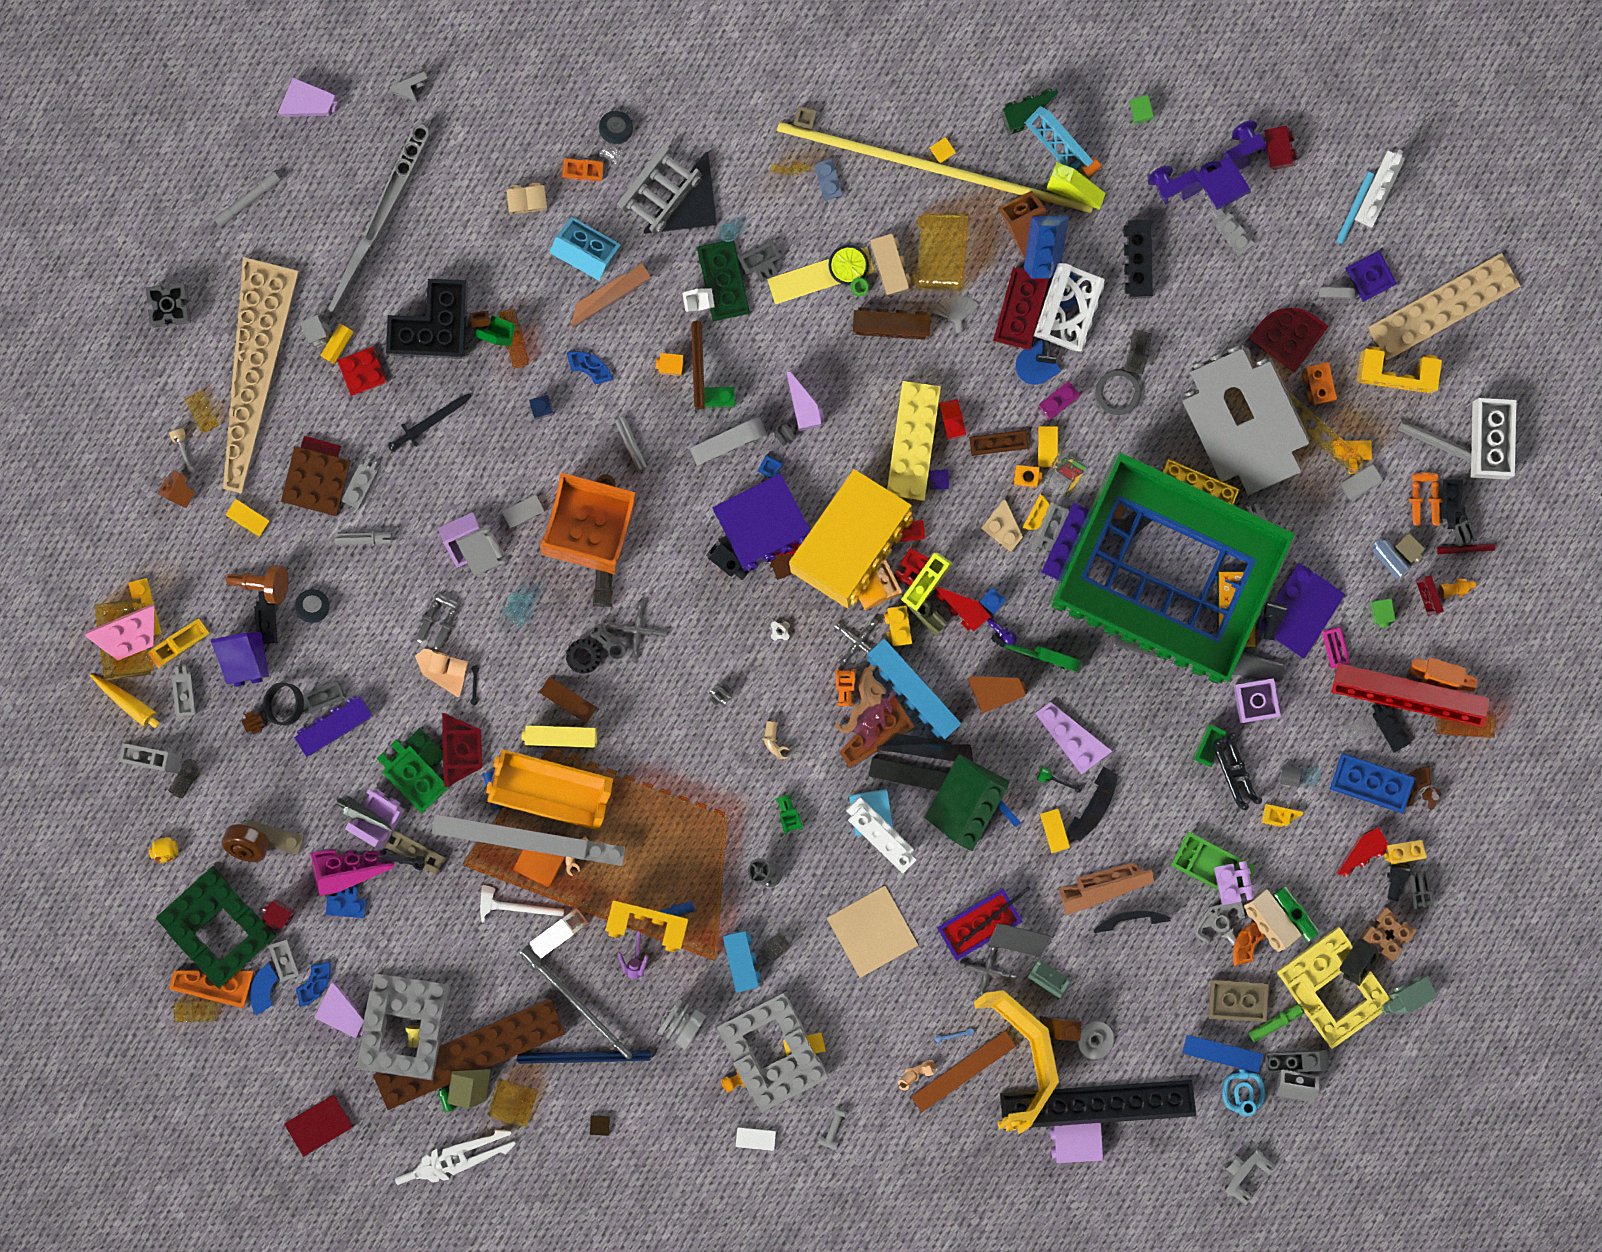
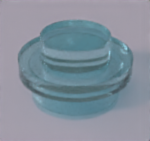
(728, 232)

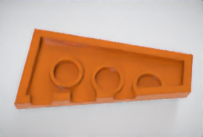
(199, 985)

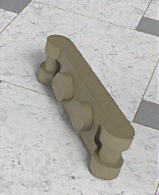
(411, 848)

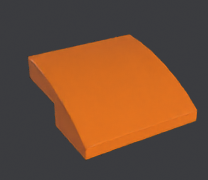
(539, 866)

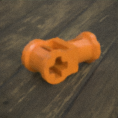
(845, 685)

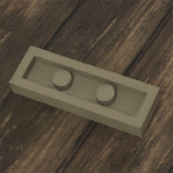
(279, 838)

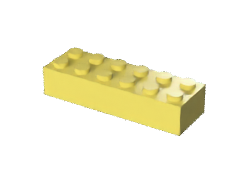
(913, 440)

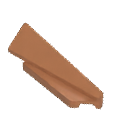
(610, 294)
(1104, 886)

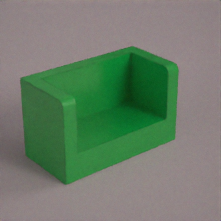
(1205, 750)

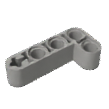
(728, 441)

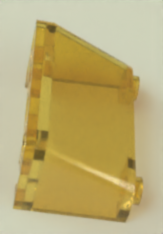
(941, 252)
(133, 665)

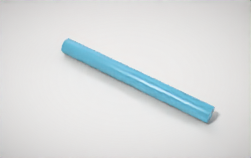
(1355, 208)

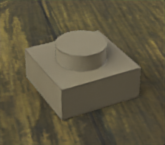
(805, 118)

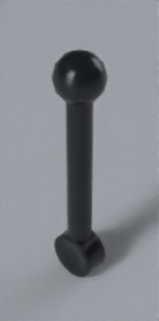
(475, 669)

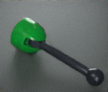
(1045, 775)

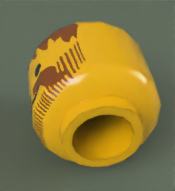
(163, 850)

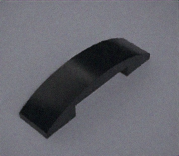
(1097, 806)
(1107, 924)

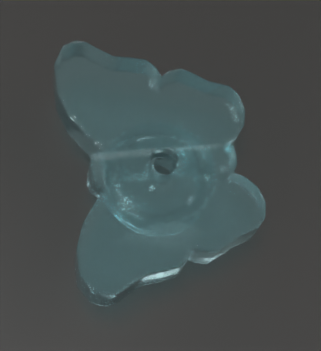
(517, 615)

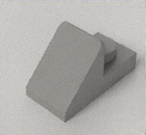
(405, 87)

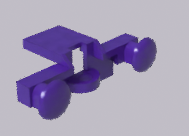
(1222, 184)

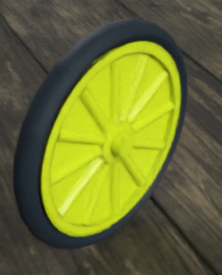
(848, 263)

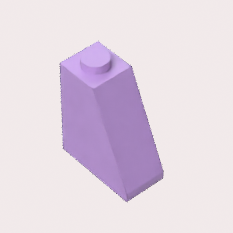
(307, 100)
(340, 1012)

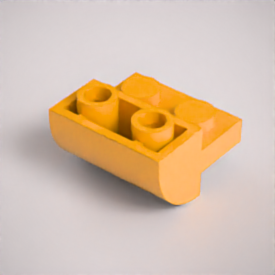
(881, 587)

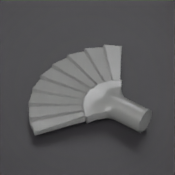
(956, 310)

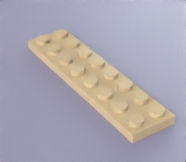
(1444, 306)

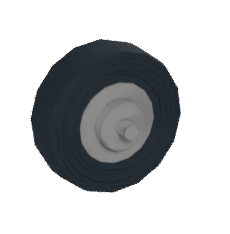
(312, 606)

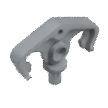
(1218, 919)

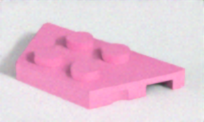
(125, 634)

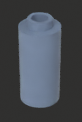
(1390, 557)

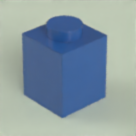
(992, 601)

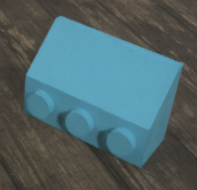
(584, 248)

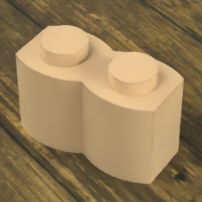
(526, 199)

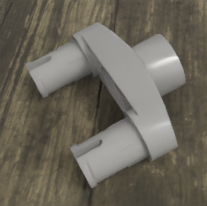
(1239, 1170)

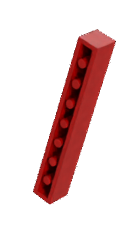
(1410, 695)

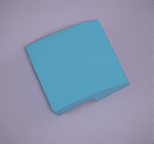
(878, 801)

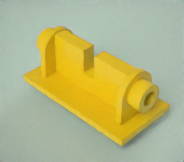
(1405, 852)

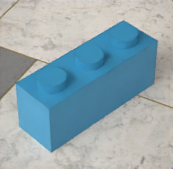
(741, 961)

